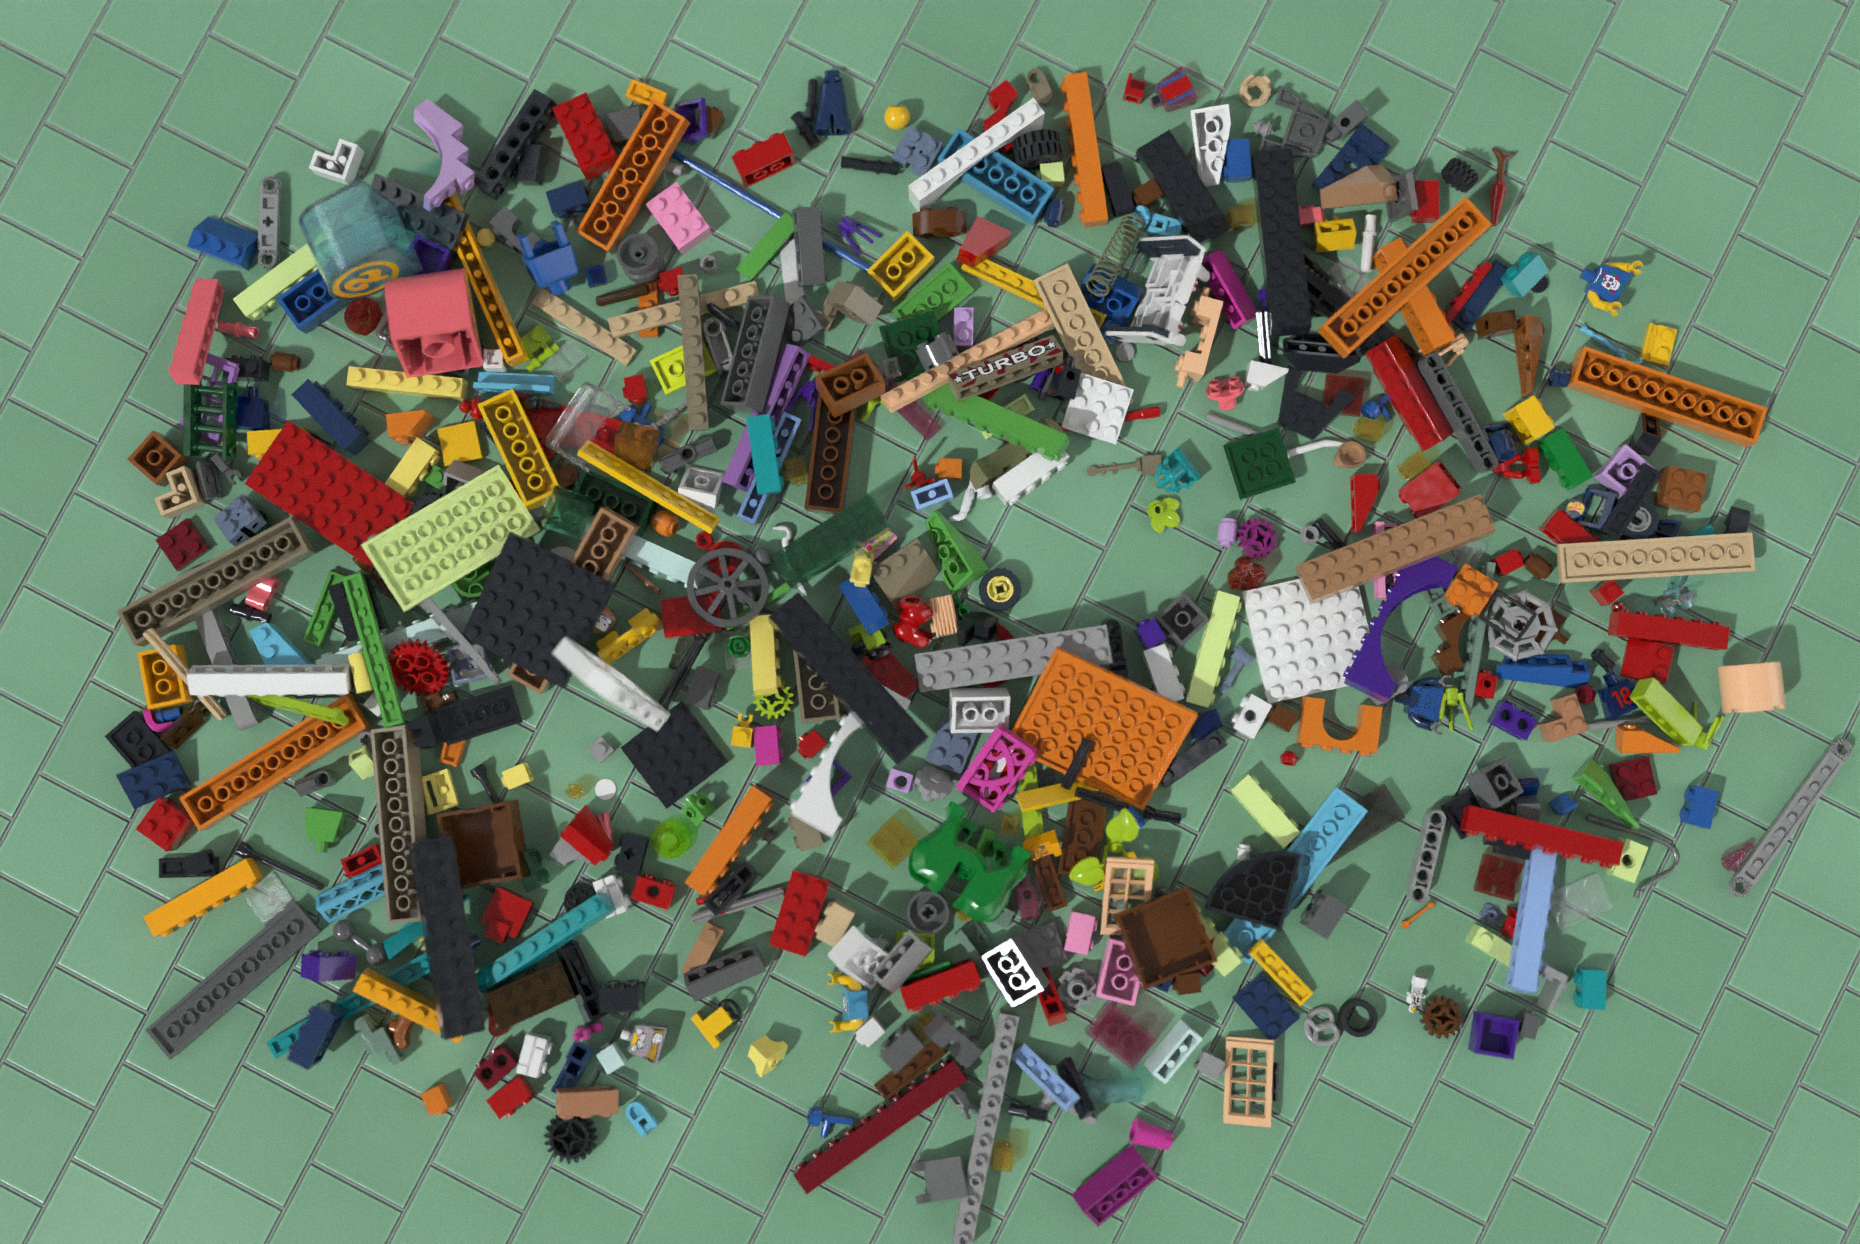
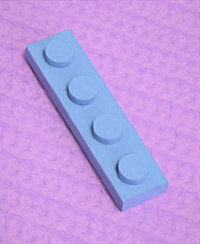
(1045, 1077)

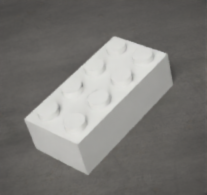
(1026, 476)

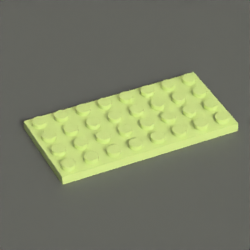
(449, 538)

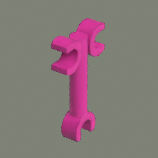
(584, 1031)

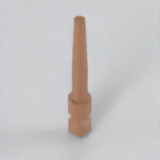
(649, 584)

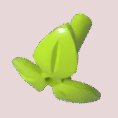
(869, 408)

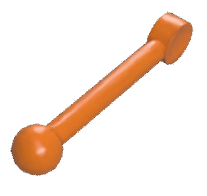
(1405, 924)

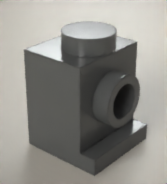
(1528, 1023)

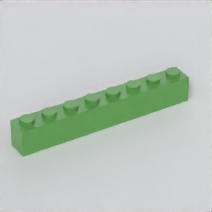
(1000, 422)

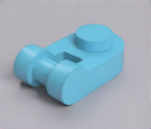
(1170, 226)
(635, 1112)

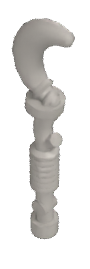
(668, 416)

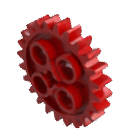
(419, 662)

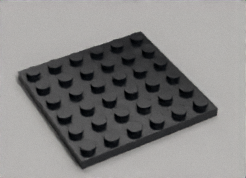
(535, 603)

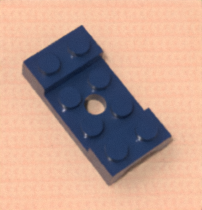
(1361, 149)

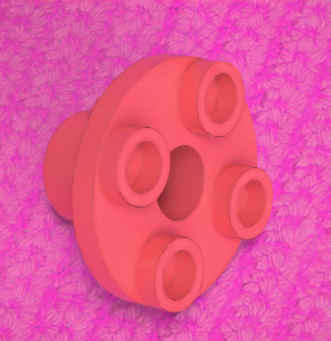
(1225, 392)

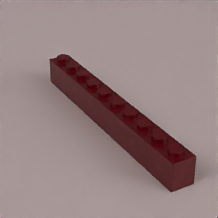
(880, 1125)

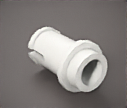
(1243, 851)

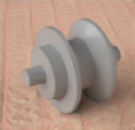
(1262, 128)

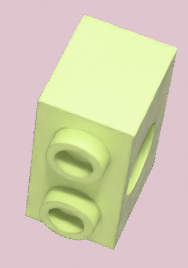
(1636, 854)

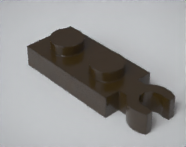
(185, 726)

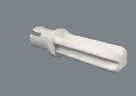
(1368, 242)

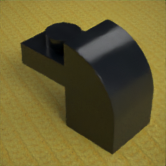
(977, 625)

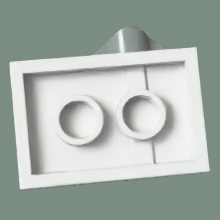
(859, 955)

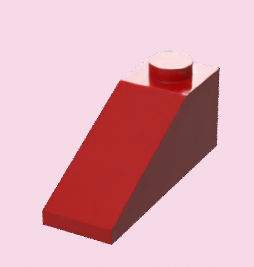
(1362, 494)
(1051, 1002)

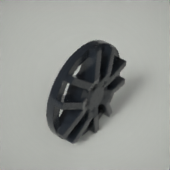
(580, 898)

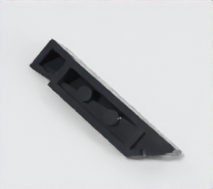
(581, 981)

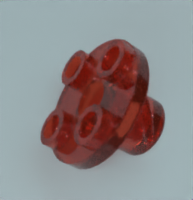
(362, 316)
(1246, 574)

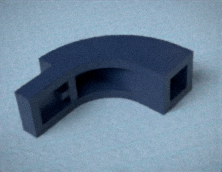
(575, 1065)

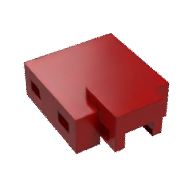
(506, 914)

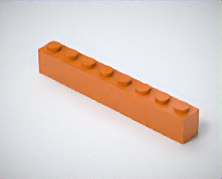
(1085, 150)

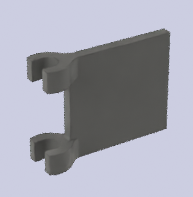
(943, 1179)

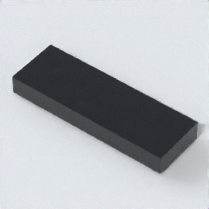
(173, 869)

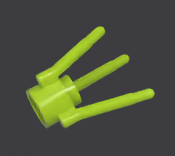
(1451, 697)
(1705, 739)

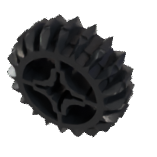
(568, 1152)

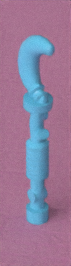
(1604, 342)

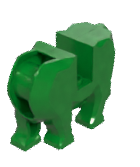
(988, 879)

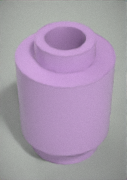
(1227, 532)

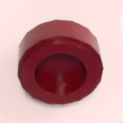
(1585, 694)

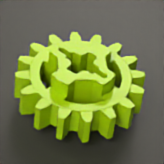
(771, 707)

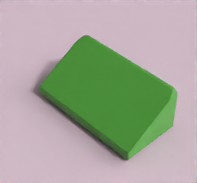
(985, 840)

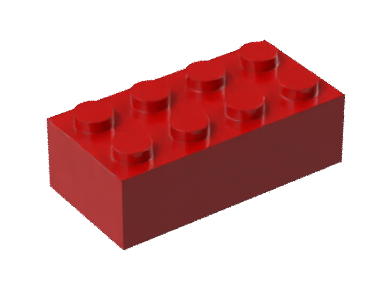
(586, 136)
(799, 912)
(940, 985)

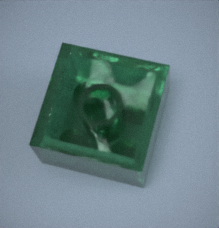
(567, 512)

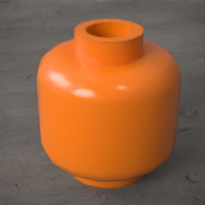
(665, 523)

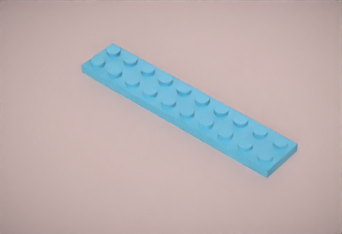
(1317, 844)

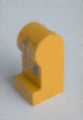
(1042, 845)

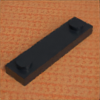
(1630, 501)
(1193, 757)

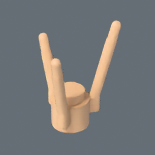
(1455, 346)

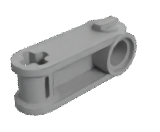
(718, 344)

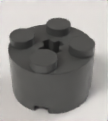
(936, 351)

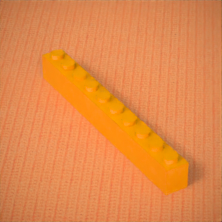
(489, 293)

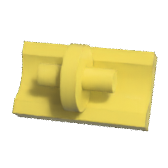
(861, 569)

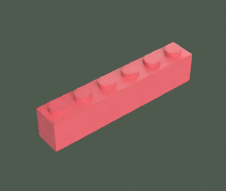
(197, 331)

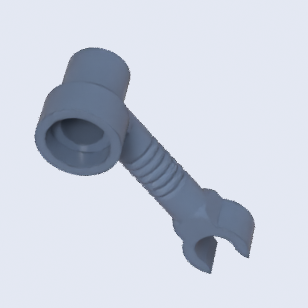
(1241, 657)

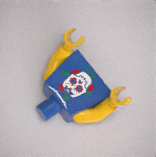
(1607, 284)

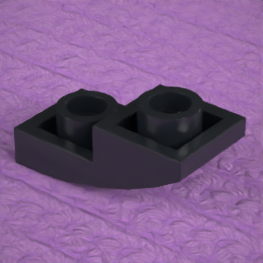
(1737, 520)

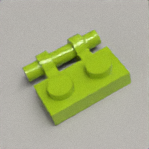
(533, 342)

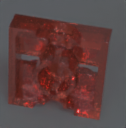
(1502, 878)

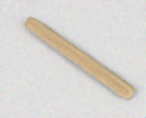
(179, 667)

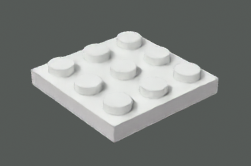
(1098, 408)

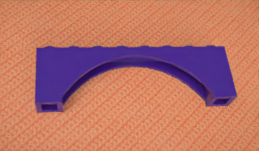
(1368, 669)

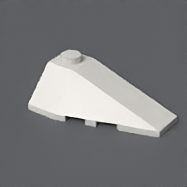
(1211, 135)

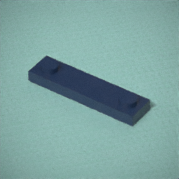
(1480, 297)

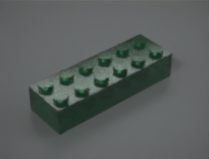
(831, 542)

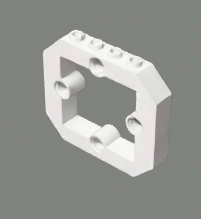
(611, 683)

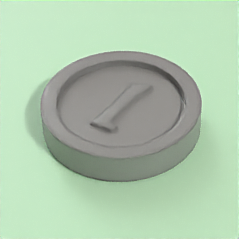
(1124, 352)

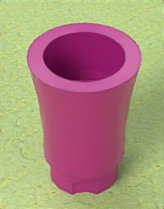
(1150, 1135)

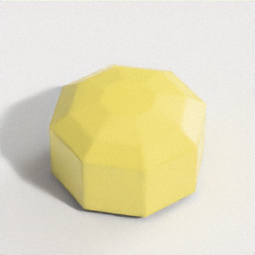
(486, 237)

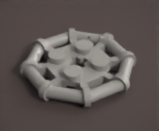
(1510, 619)

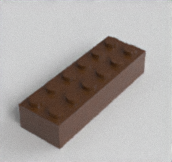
(829, 460)

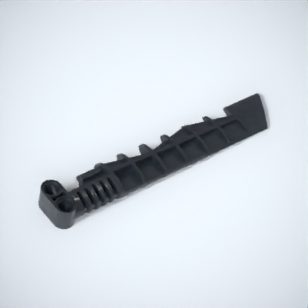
(1328, 299)

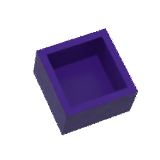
(432, 256)
(1493, 1035)

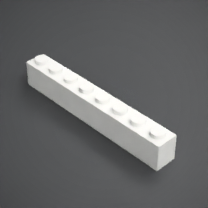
(269, 680)

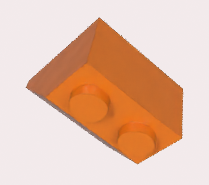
(407, 426)

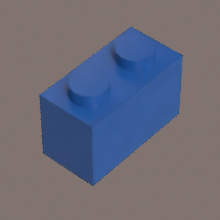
(1237, 161)
(1698, 806)

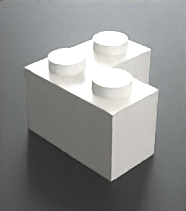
(341, 166)

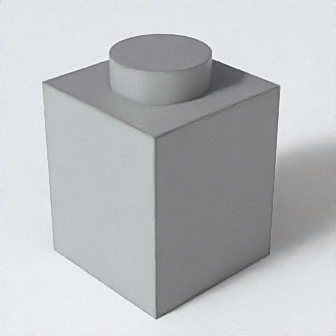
(1210, 1064)

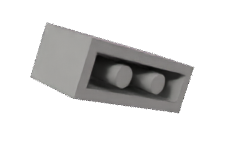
(901, 961)

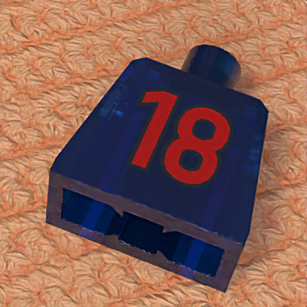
(1615, 696)

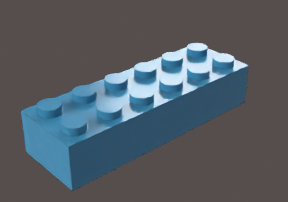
(1002, 181)

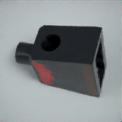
(1064, 380)

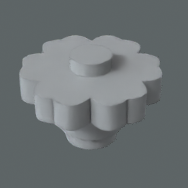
(933, 783)
(1076, 987)

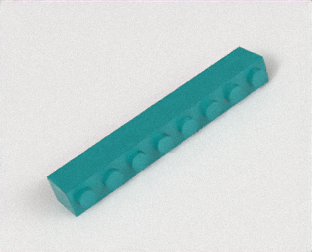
(544, 942)

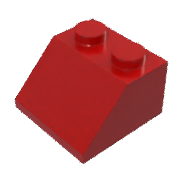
(1646, 660)

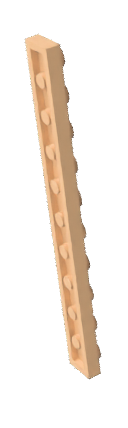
(989, 348)

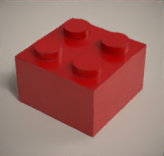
(166, 824)

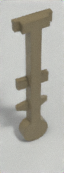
(1091, 471)

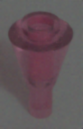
(1734, 859)

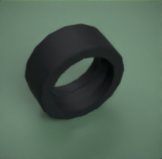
(1373, 1019)

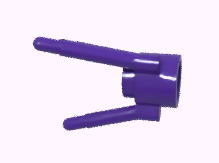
(850, 226)
(809, 393)

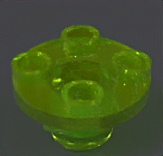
(671, 839)

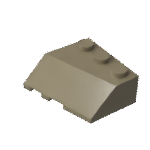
(905, 573)

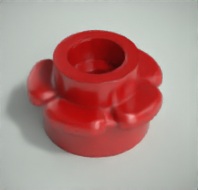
(704, 545)
(1289, 758)

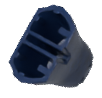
(832, 110)

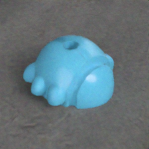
(1143, 213)

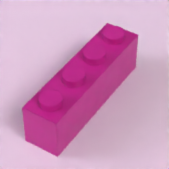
(1228, 288)

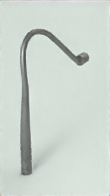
(1617, 826)

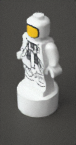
(1415, 997)

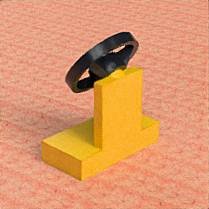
(717, 1021)

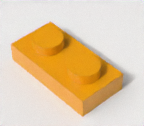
(643, 94)

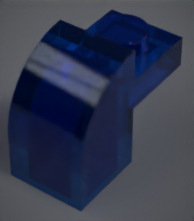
(1205, 724)

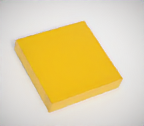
(460, 443)

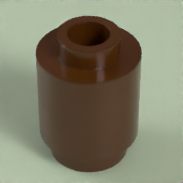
(285, 361)
(1537, 566)

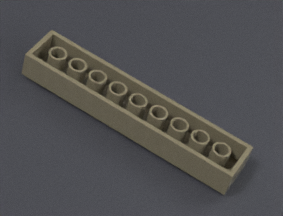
(217, 581)
(399, 816)

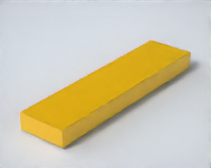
(1048, 796)
(1280, 972)

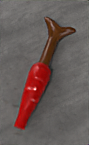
(1498, 188)

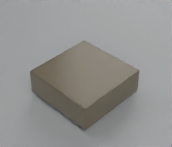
(1150, 463)

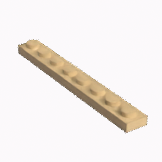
(670, 312)

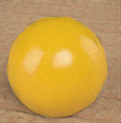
(896, 117)

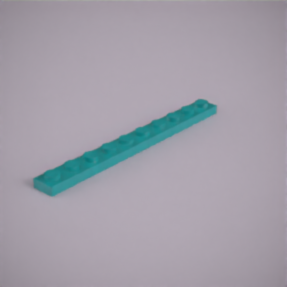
(355, 1003)

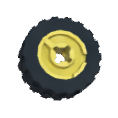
(1002, 578)

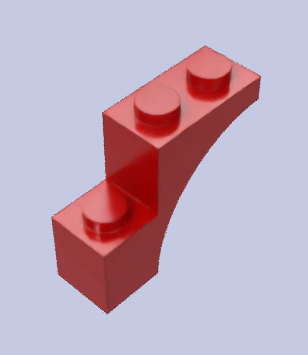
(1001, 100)

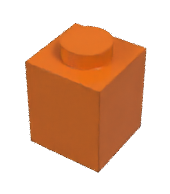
(949, 469)
(437, 1099)

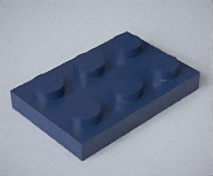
(153, 779)
(1266, 1007)

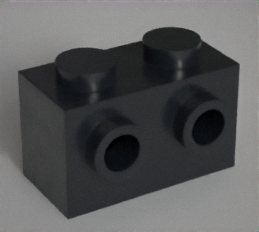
(251, 369)

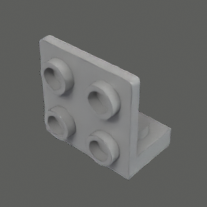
(1552, 988)

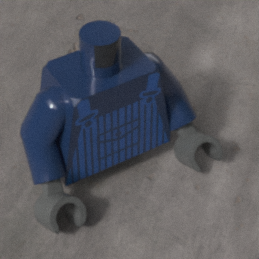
(1424, 702)

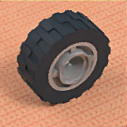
(1648, 524)

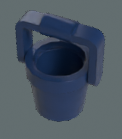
(1501, 441)

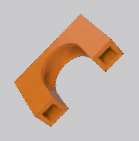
(1363, 739)

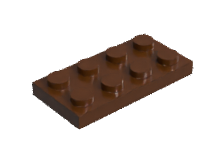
(1081, 833)

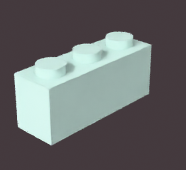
(1172, 1051)

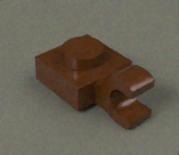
(435, 701)

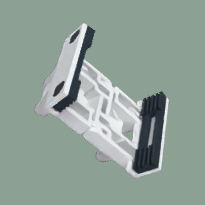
(1167, 291)

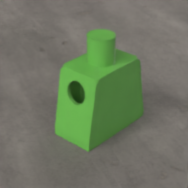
(324, 826)

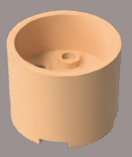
(1751, 687)

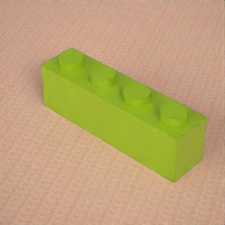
(1666, 712)

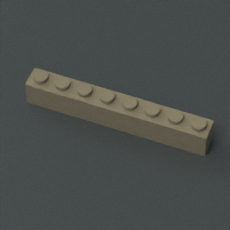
(693, 352)

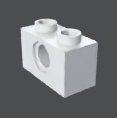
(1260, 710)

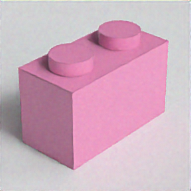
(1079, 932)

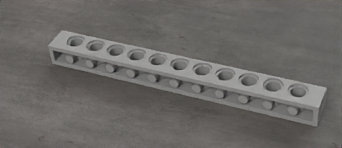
(985, 1126)

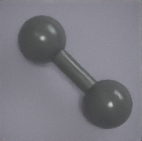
(763, 556)
(345, 930)

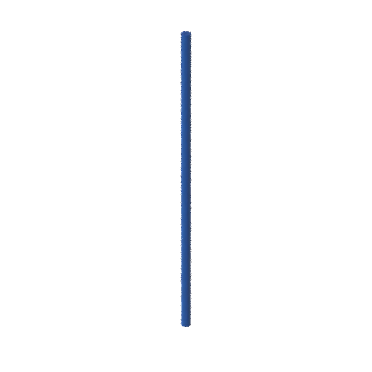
(761, 205)

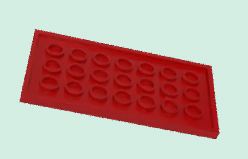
(327, 491)

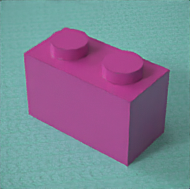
(767, 745)

